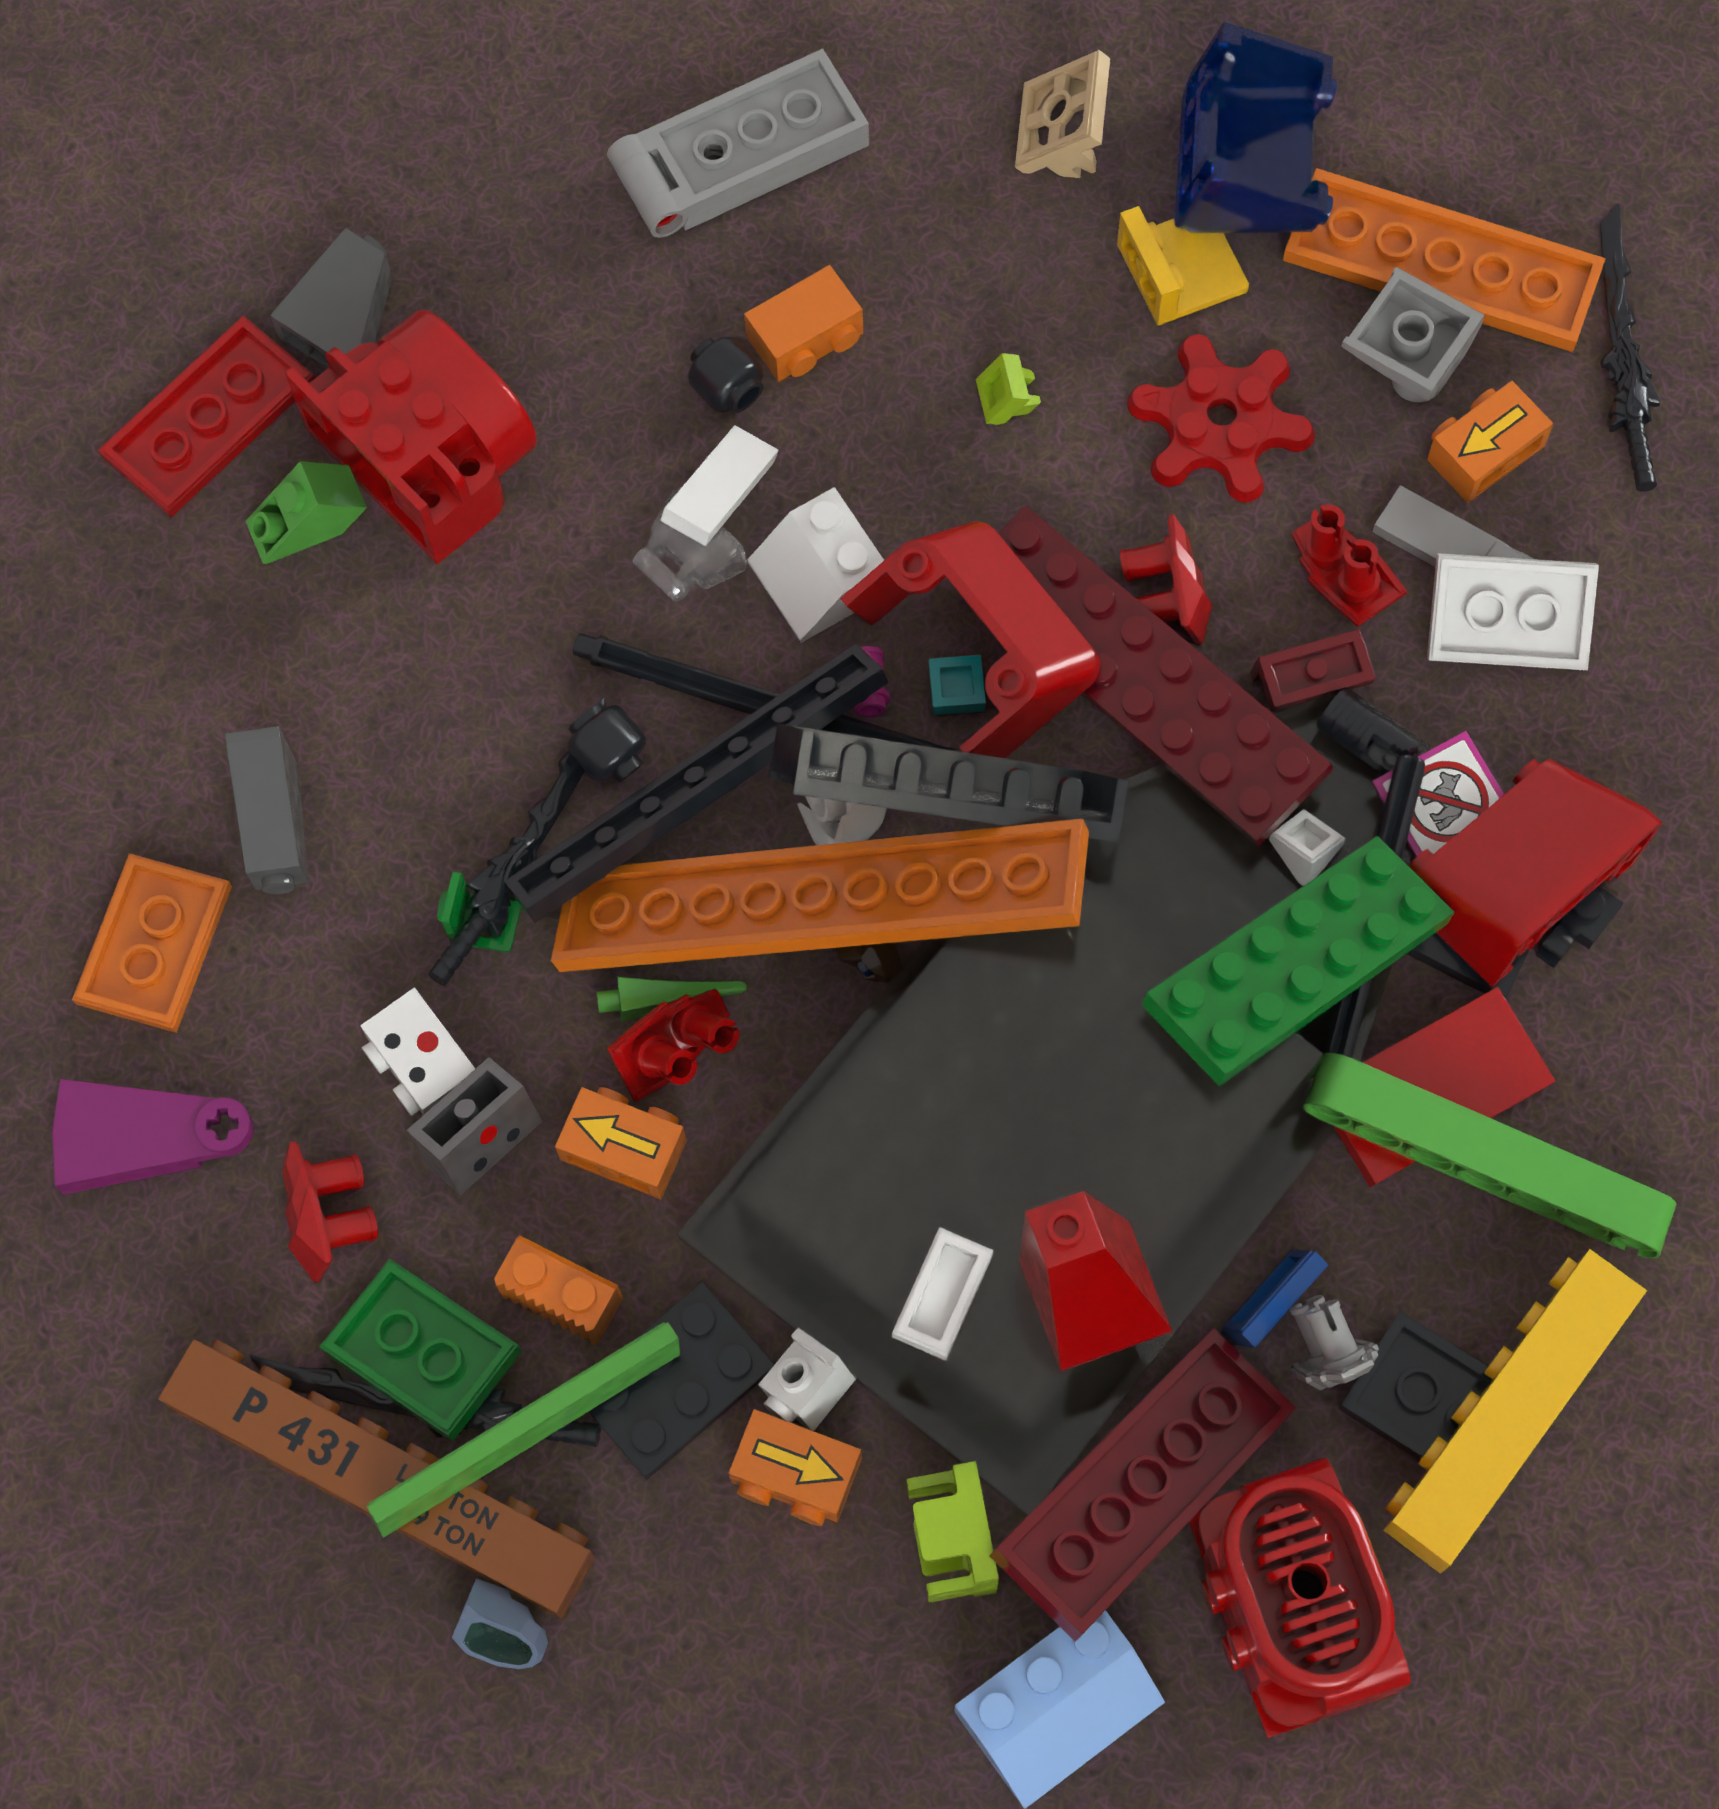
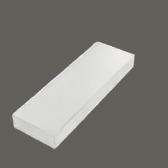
(719, 485)

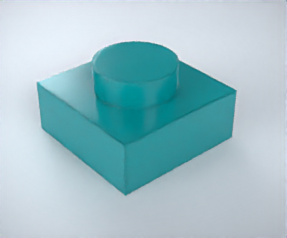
(957, 685)

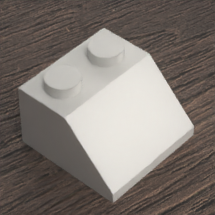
(814, 562)

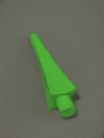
(640, 996)

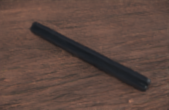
(1393, 831)

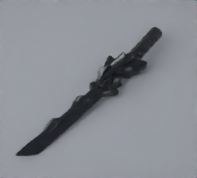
(1625, 367)
(491, 893)
(491, 1412)

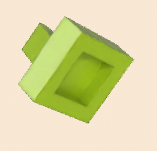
(1005, 391)

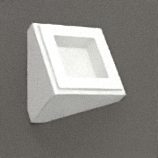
(1306, 845)

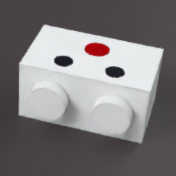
(416, 1051)

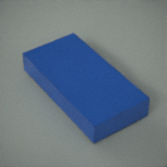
(1274, 1297)

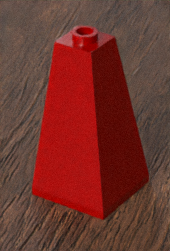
(1088, 1280)

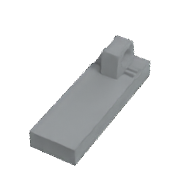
(1429, 529)

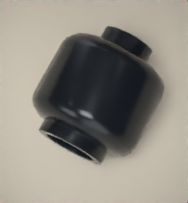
(725, 374)
(606, 743)

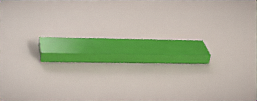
(524, 1429)

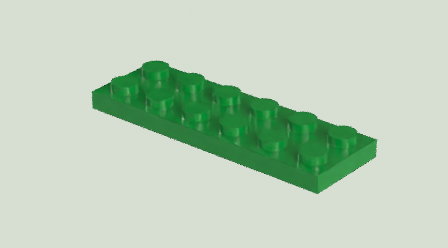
(1296, 960)

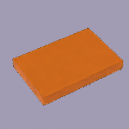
(152, 943)

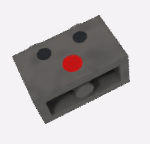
(474, 1126)

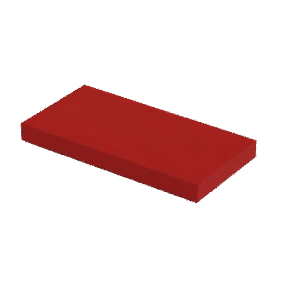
(204, 417)
(1468, 1057)

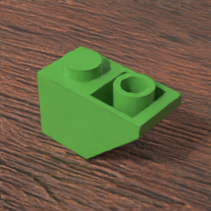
(305, 510)

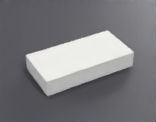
(942, 1293)

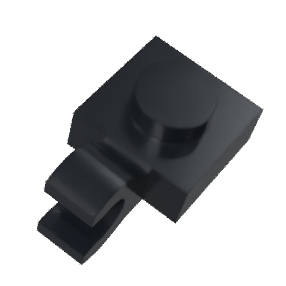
(1582, 924)

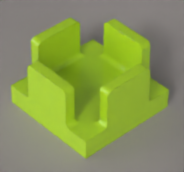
(953, 1533)

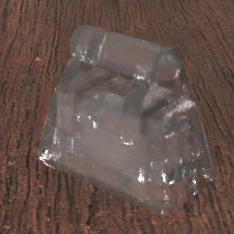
(698, 563)

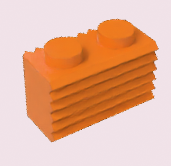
(558, 1289)

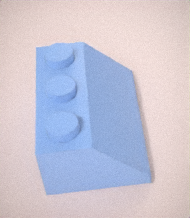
(1059, 1707)

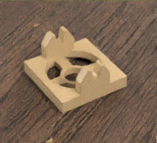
(1084, 87)

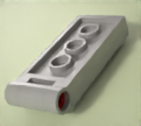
(740, 145)

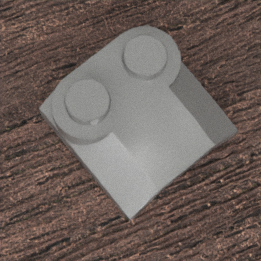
(1414, 336)

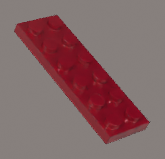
(1142, 1484)

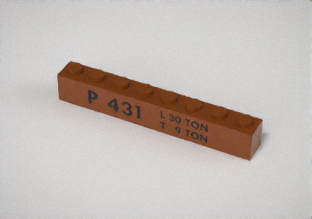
(359, 1466)

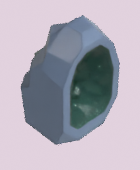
(499, 1629)

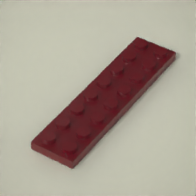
(1171, 694)

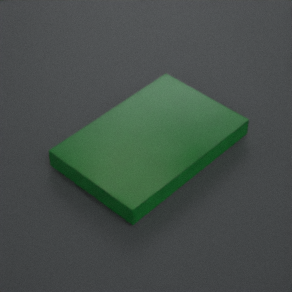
(421, 1349)

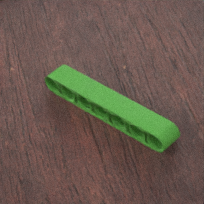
(1489, 1155)

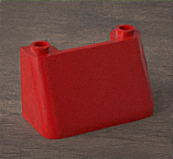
(1531, 862)

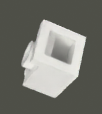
(805, 1382)

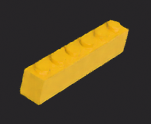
(1513, 1411)

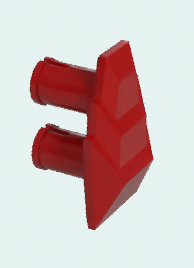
(1345, 568)
(1187, 597)
(669, 1039)
(312, 1232)

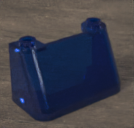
(1252, 136)

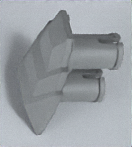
(1333, 1351)

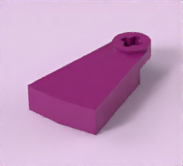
(133, 1134)

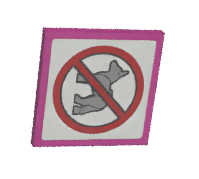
(1451, 794)

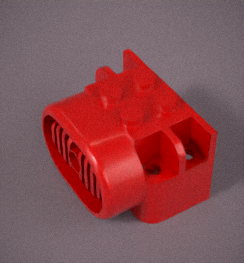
(420, 428)
(1298, 1652)

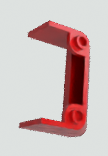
(1046, 653)

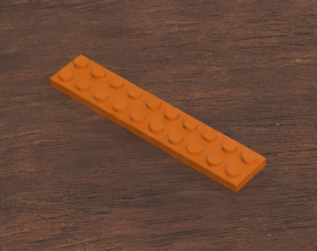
(828, 897)

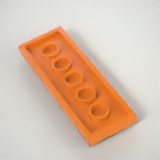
(1503, 273)

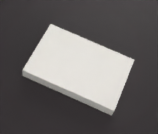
(1512, 611)

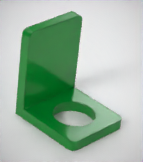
(453, 914)

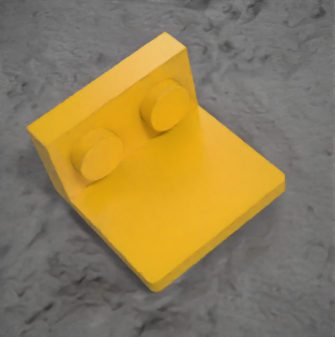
(1178, 268)

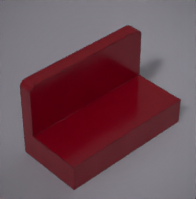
(1314, 670)

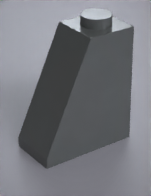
(337, 299)
(268, 809)

